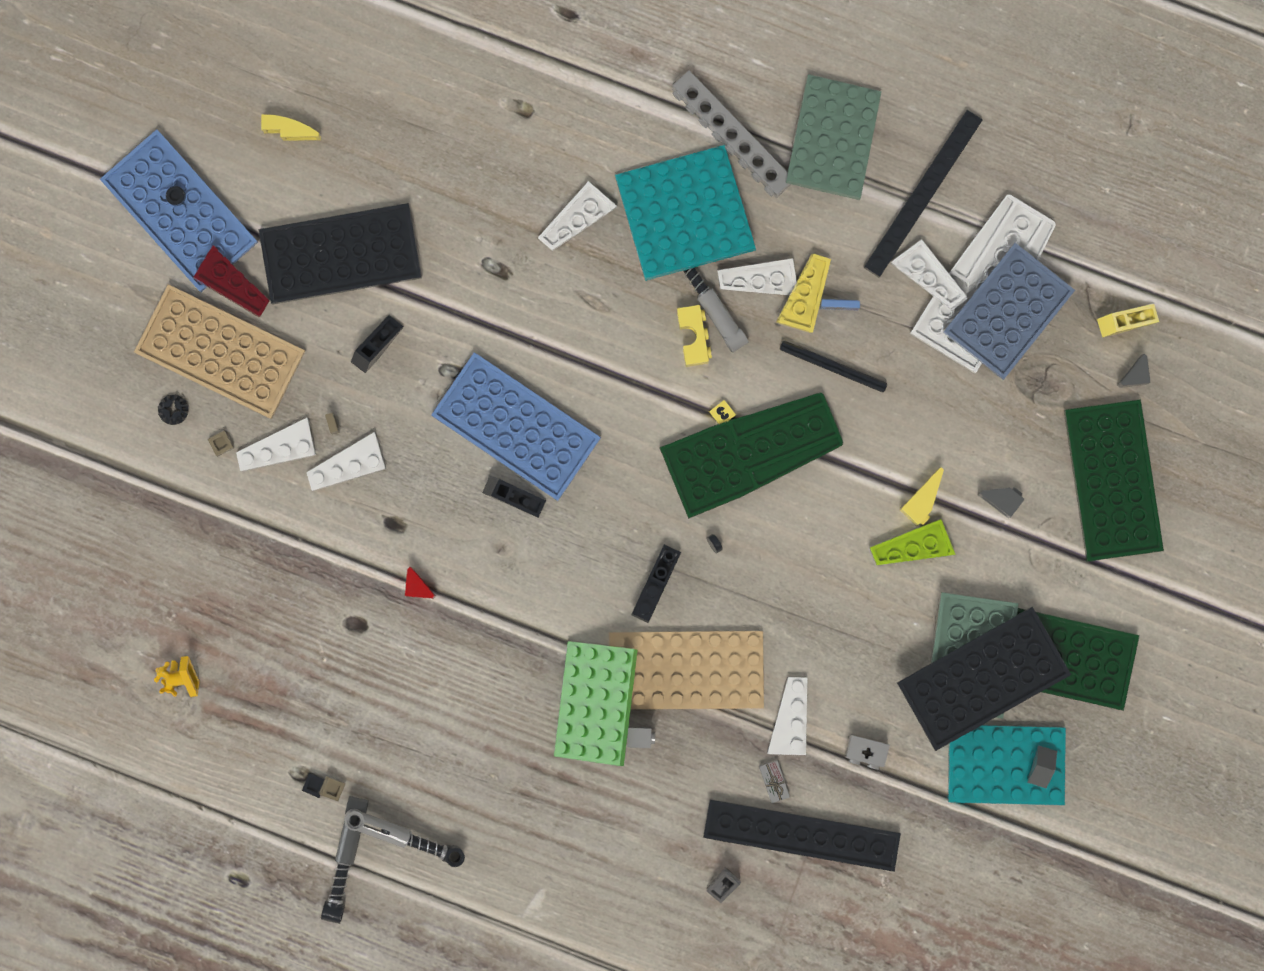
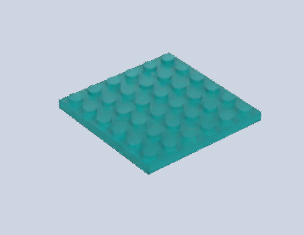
(685, 212)

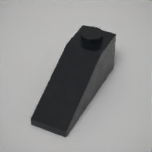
(376, 344)
(514, 496)

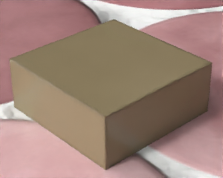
(332, 423)
(221, 443)
(332, 788)

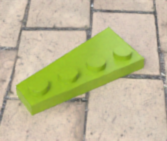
(918, 544)

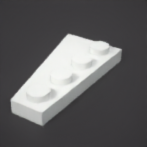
(580, 213)
(767, 277)
(284, 446)
(349, 464)

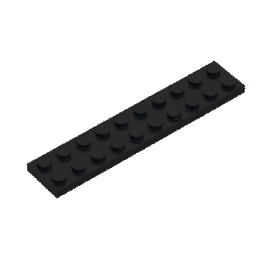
(802, 835)

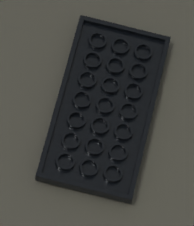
(340, 253)
(983, 678)

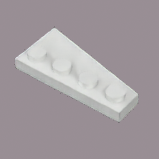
(928, 272)
(791, 721)

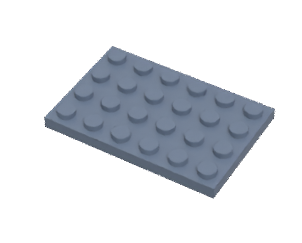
(1009, 311)

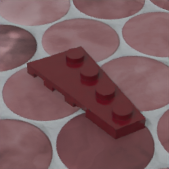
(222, 277)

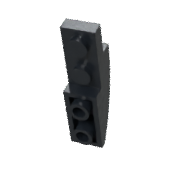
(656, 583)

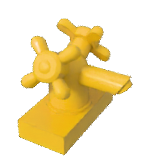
(184, 676)

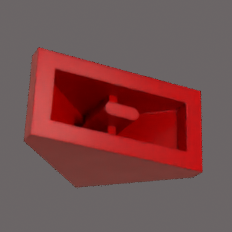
(416, 586)

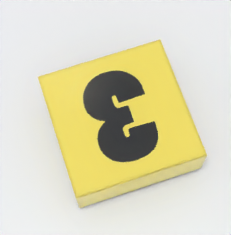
(722, 412)

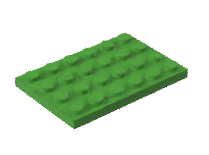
(595, 703)

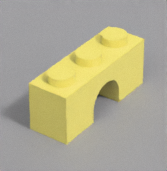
(692, 318)

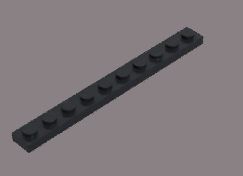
(923, 193)

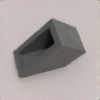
(1003, 499)

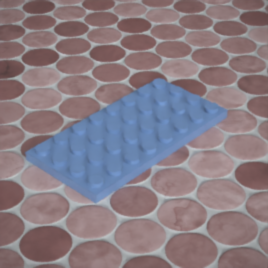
(182, 230)
(516, 426)

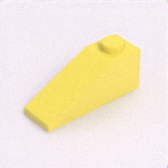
(1127, 320)
(923, 500)

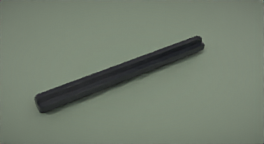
(833, 366)

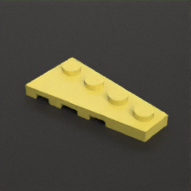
(804, 301)

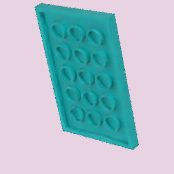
(996, 763)

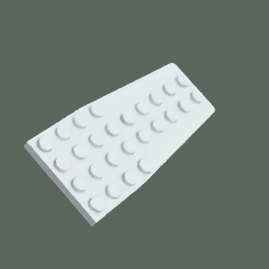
(1008, 225)

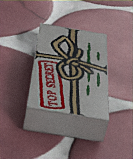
(774, 781)

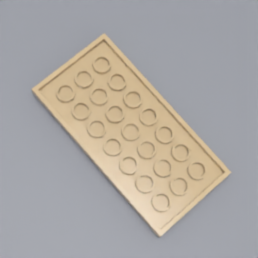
(219, 351)
(696, 669)

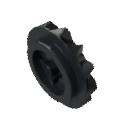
(177, 417)

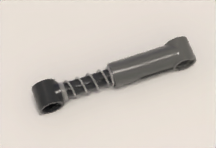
(345, 857)

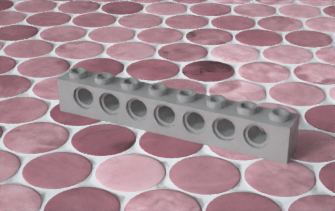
(688, 83)

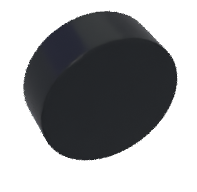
(175, 196)
(714, 543)

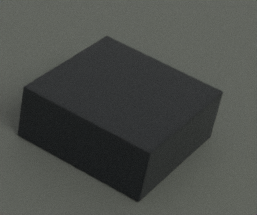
(313, 785)

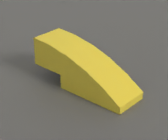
(288, 128)

